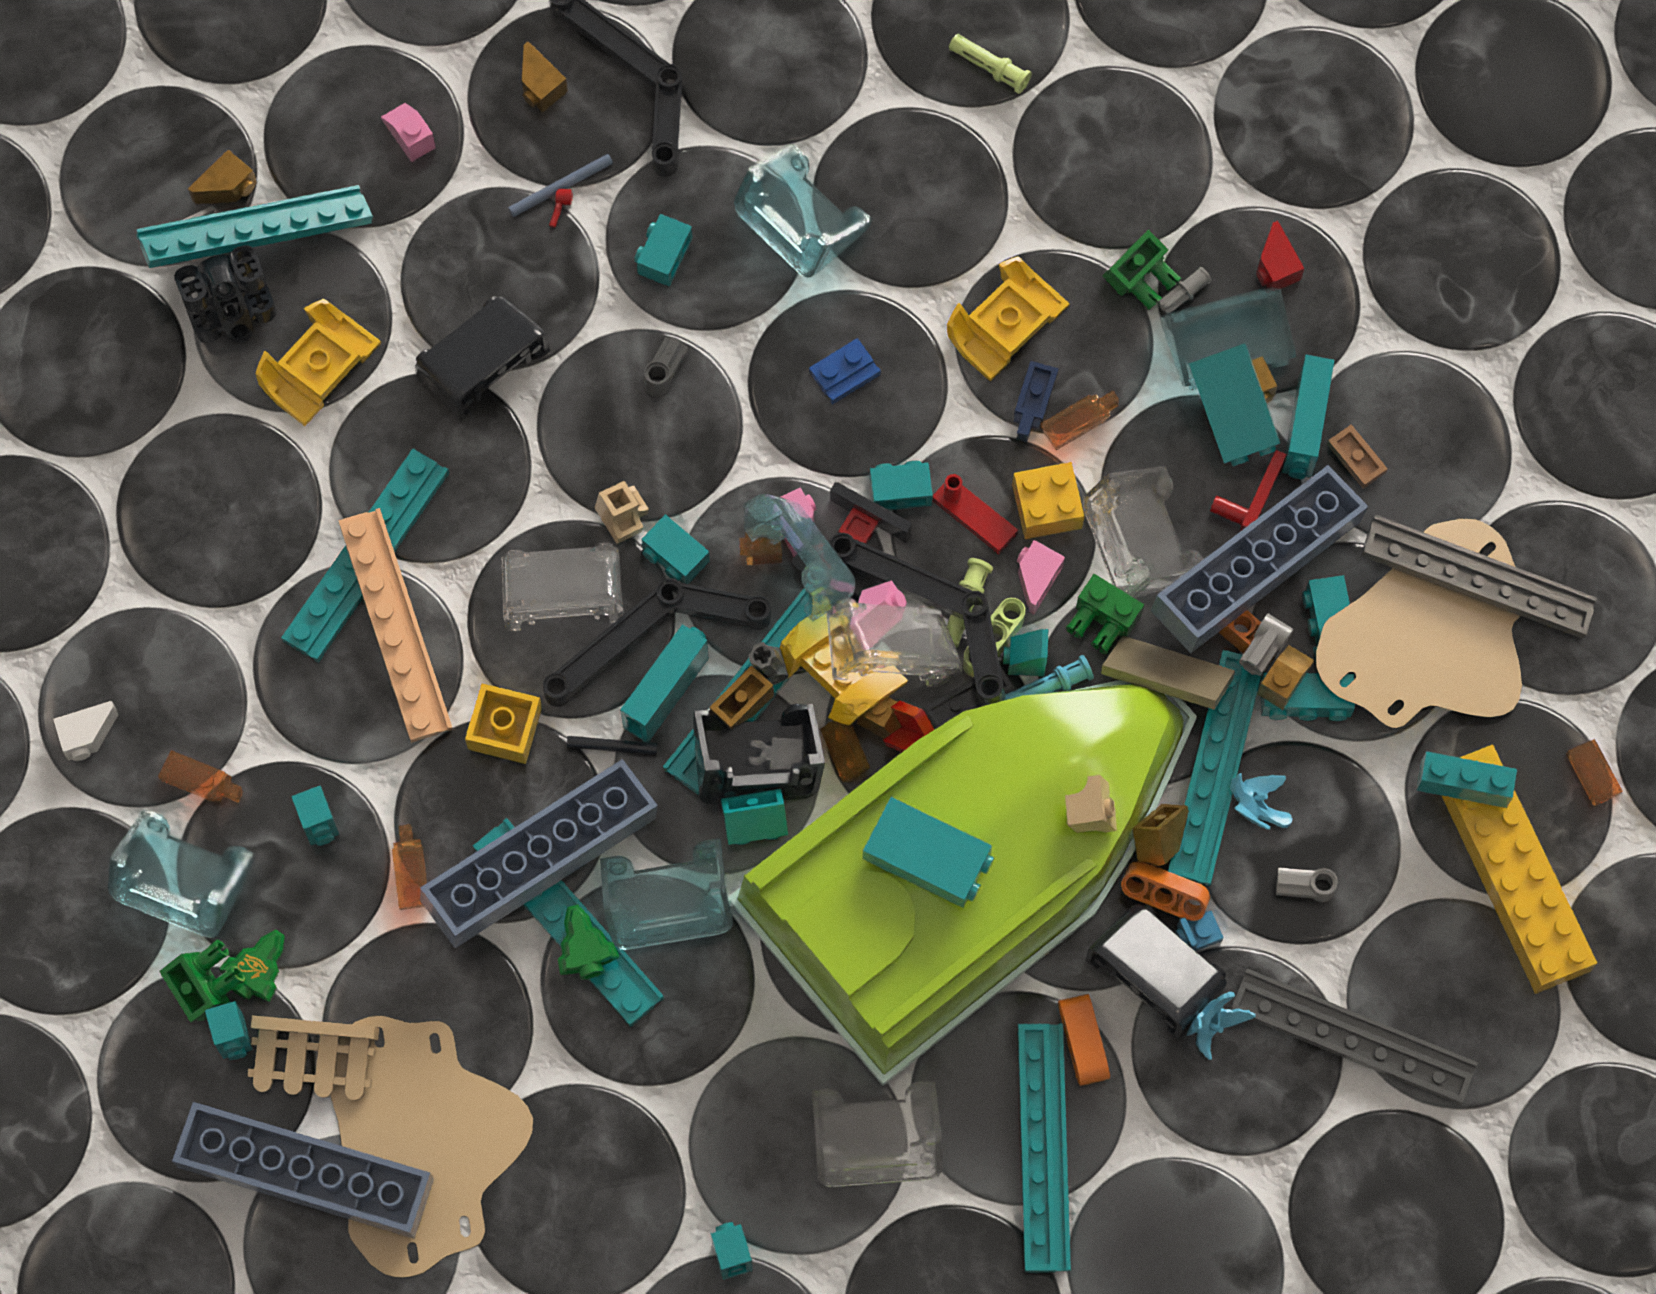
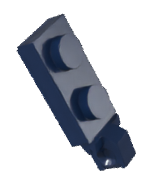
(1034, 398)

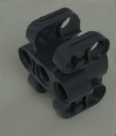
(225, 291)

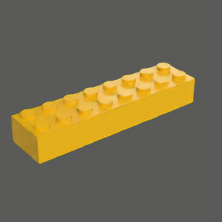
(1522, 887)

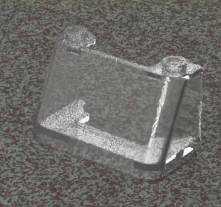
(1136, 531)
(561, 584)
(891, 641)
(877, 1138)

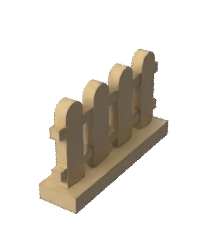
(297, 1055)

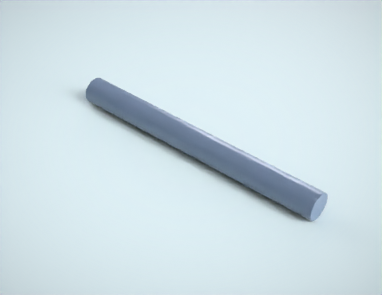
(563, 183)

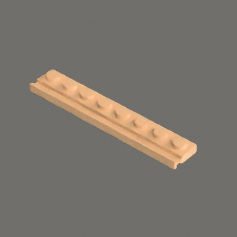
(395, 625)

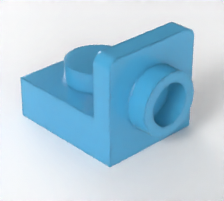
(1199, 933)

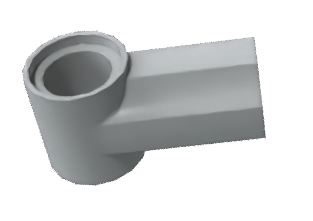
(1268, 639)
(1302, 883)

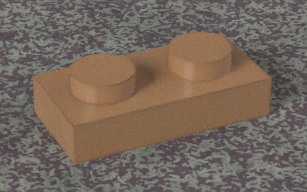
(1357, 456)

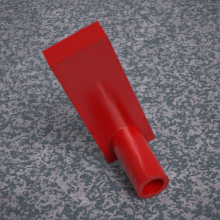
(974, 514)
(1241, 514)

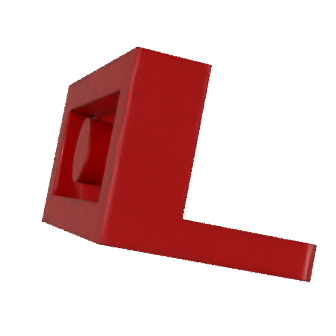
(914, 726)

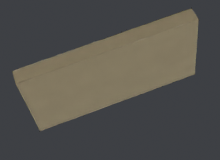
(1168, 672)

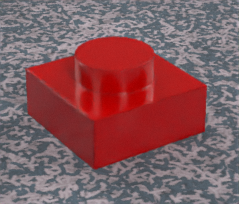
(859, 526)

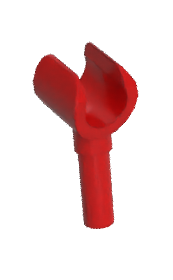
(562, 197)

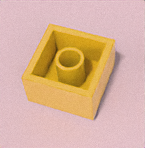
(1048, 500)
(503, 723)

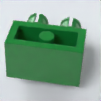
(1141, 258)
(1107, 606)
(195, 984)

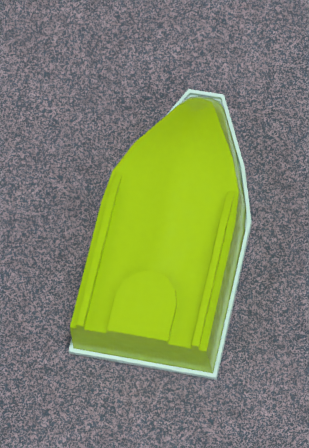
(909, 966)

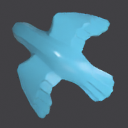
(1251, 799)
(1215, 1019)

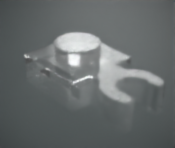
(781, 753)

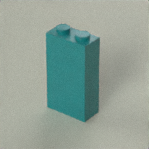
(1235, 404)
(1308, 417)
(665, 683)
(928, 852)

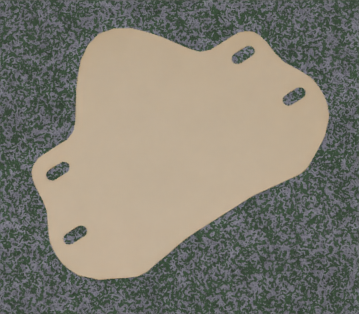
(1425, 642)
(433, 1119)

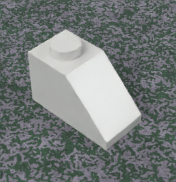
(85, 730)

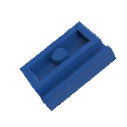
(844, 371)

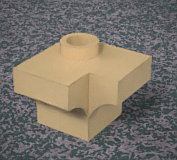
(621, 511)
(1091, 807)

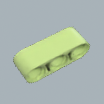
(1003, 626)

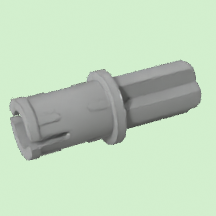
(1184, 290)

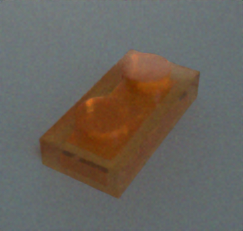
(845, 750)
(1594, 772)

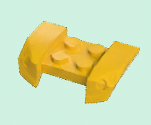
(1005, 318)
(315, 361)
(809, 647)

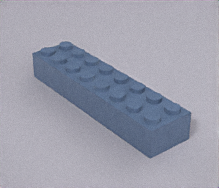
(1258, 559)
(538, 853)
(303, 1170)

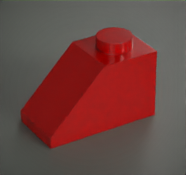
(1279, 262)

